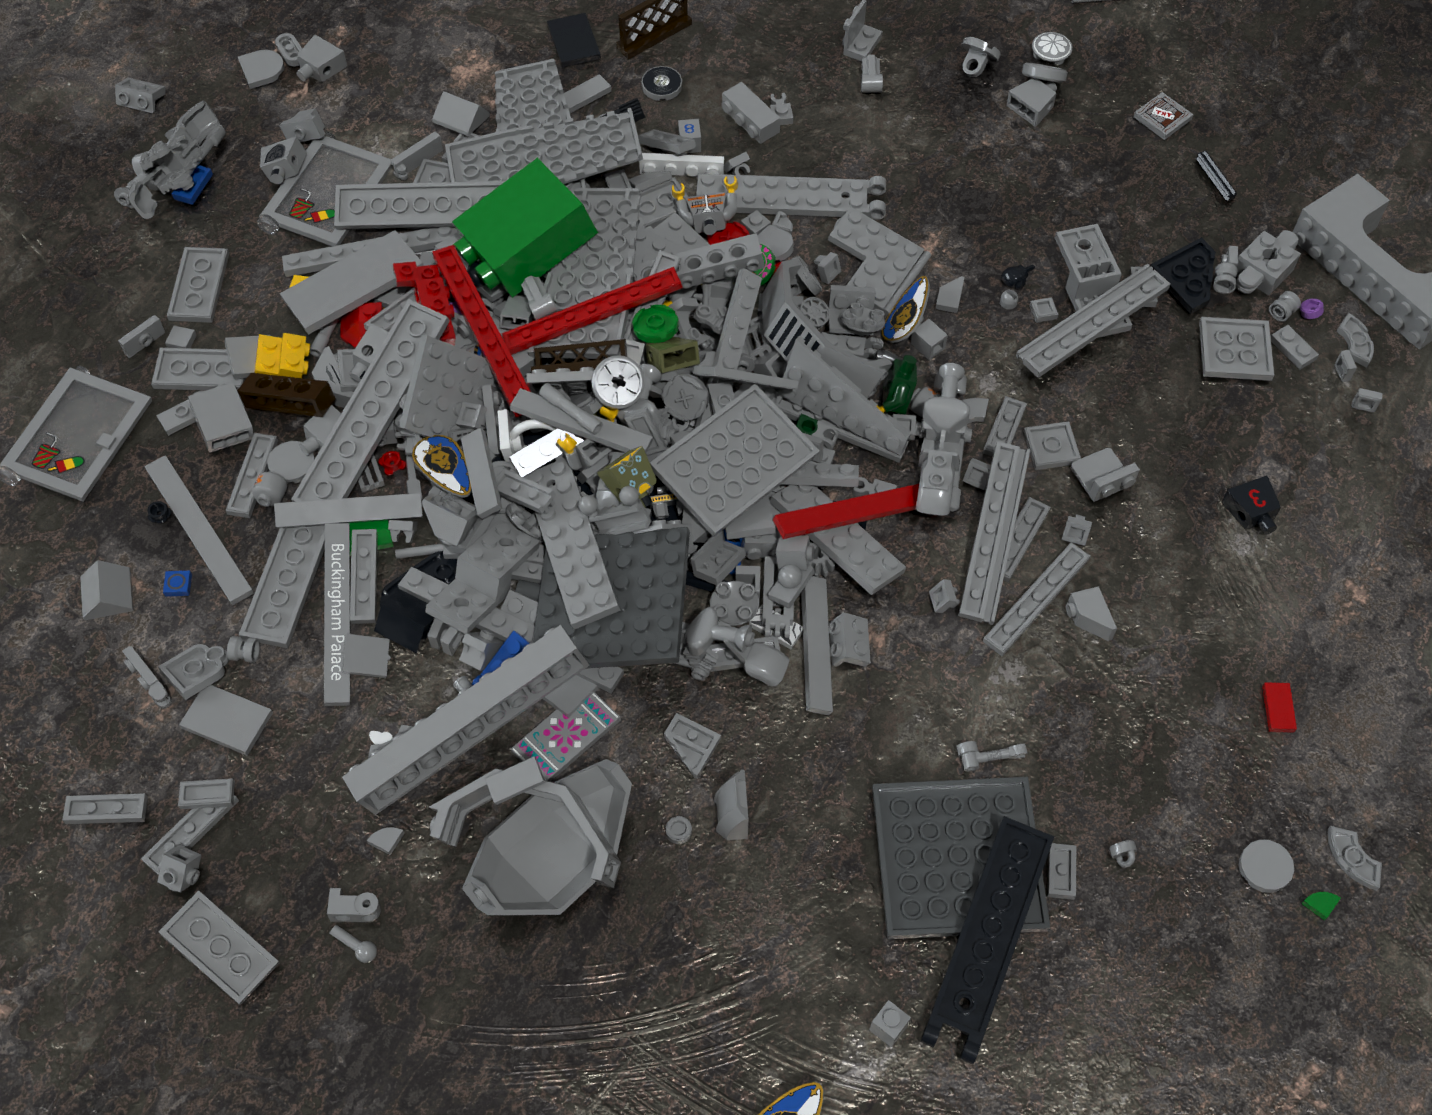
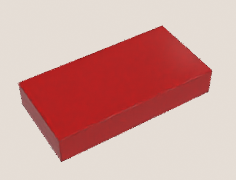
(1279, 707)

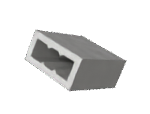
(221, 417)

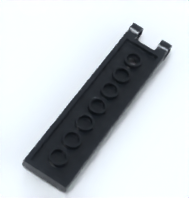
(989, 935)

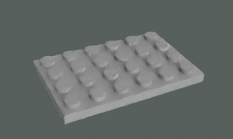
(734, 459)

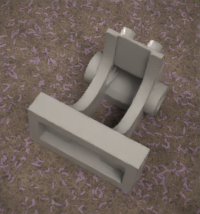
(683, 308)

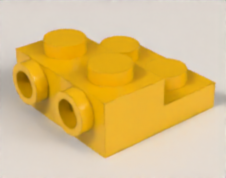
(282, 355)

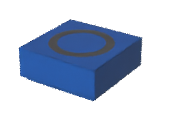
(177, 583)

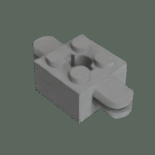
(1267, 262)

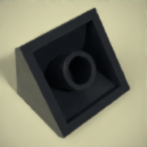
(404, 620)

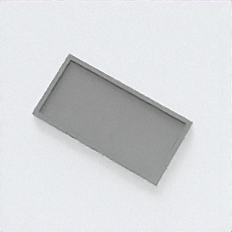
(348, 282)

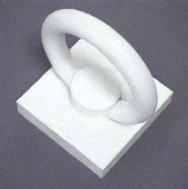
(511, 437)

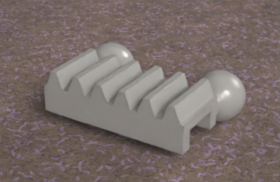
(617, 520)

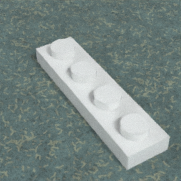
(682, 164)

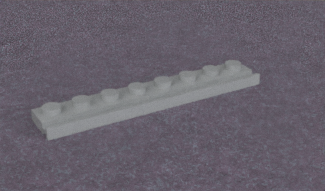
(1092, 320)
(994, 533)

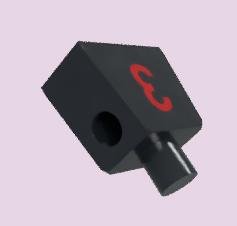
(1253, 504)

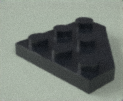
(1189, 274)

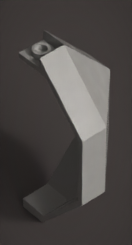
(540, 854)

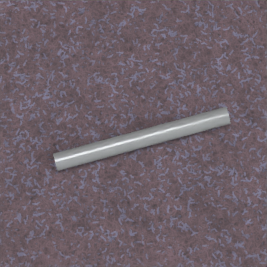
(907, 281)

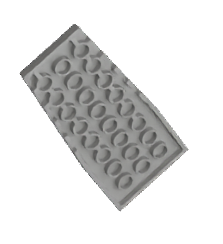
(532, 97)
(566, 149)
(597, 268)

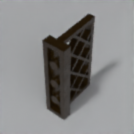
(658, 29)

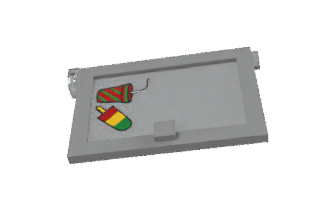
(308, 199)
(74, 434)

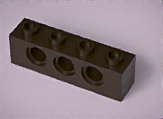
(286, 394)

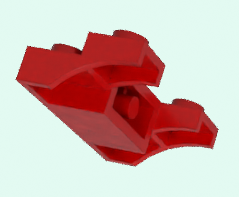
(428, 291)

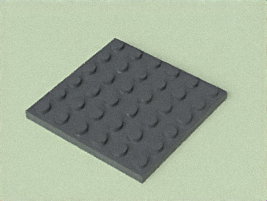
(650, 590)
(936, 847)

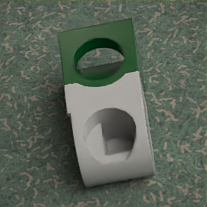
(818, 429)

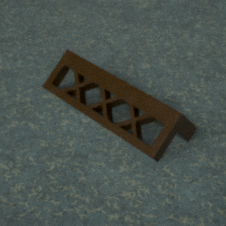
(576, 365)

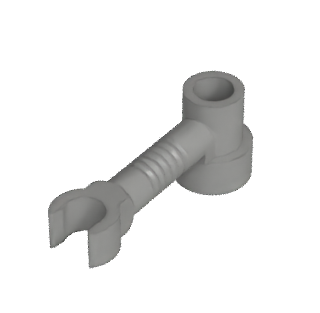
(972, 757)

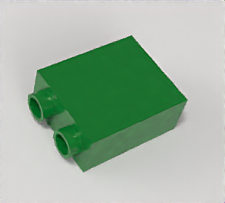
(522, 228)

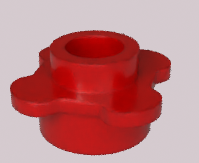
(390, 457)

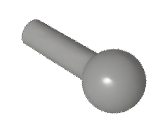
(364, 951)

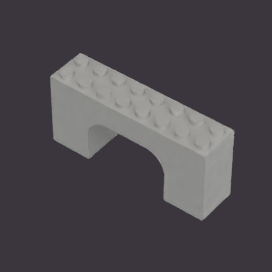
(1336, 236)

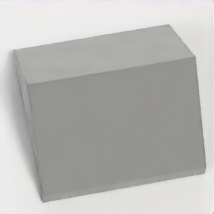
(459, 114)
(106, 590)

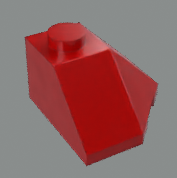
(353, 322)

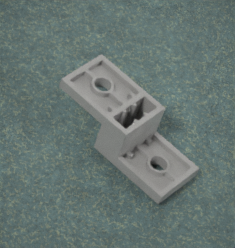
(1091, 270)
(482, 577)

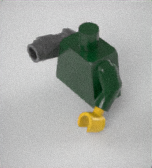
(899, 383)

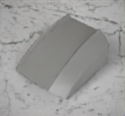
(732, 808)

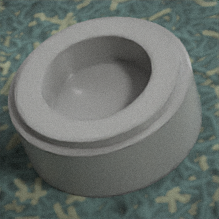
(678, 830)

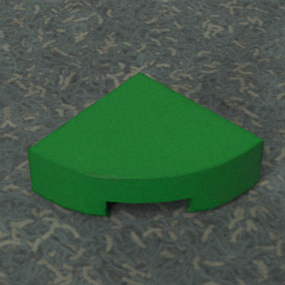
(1321, 903)

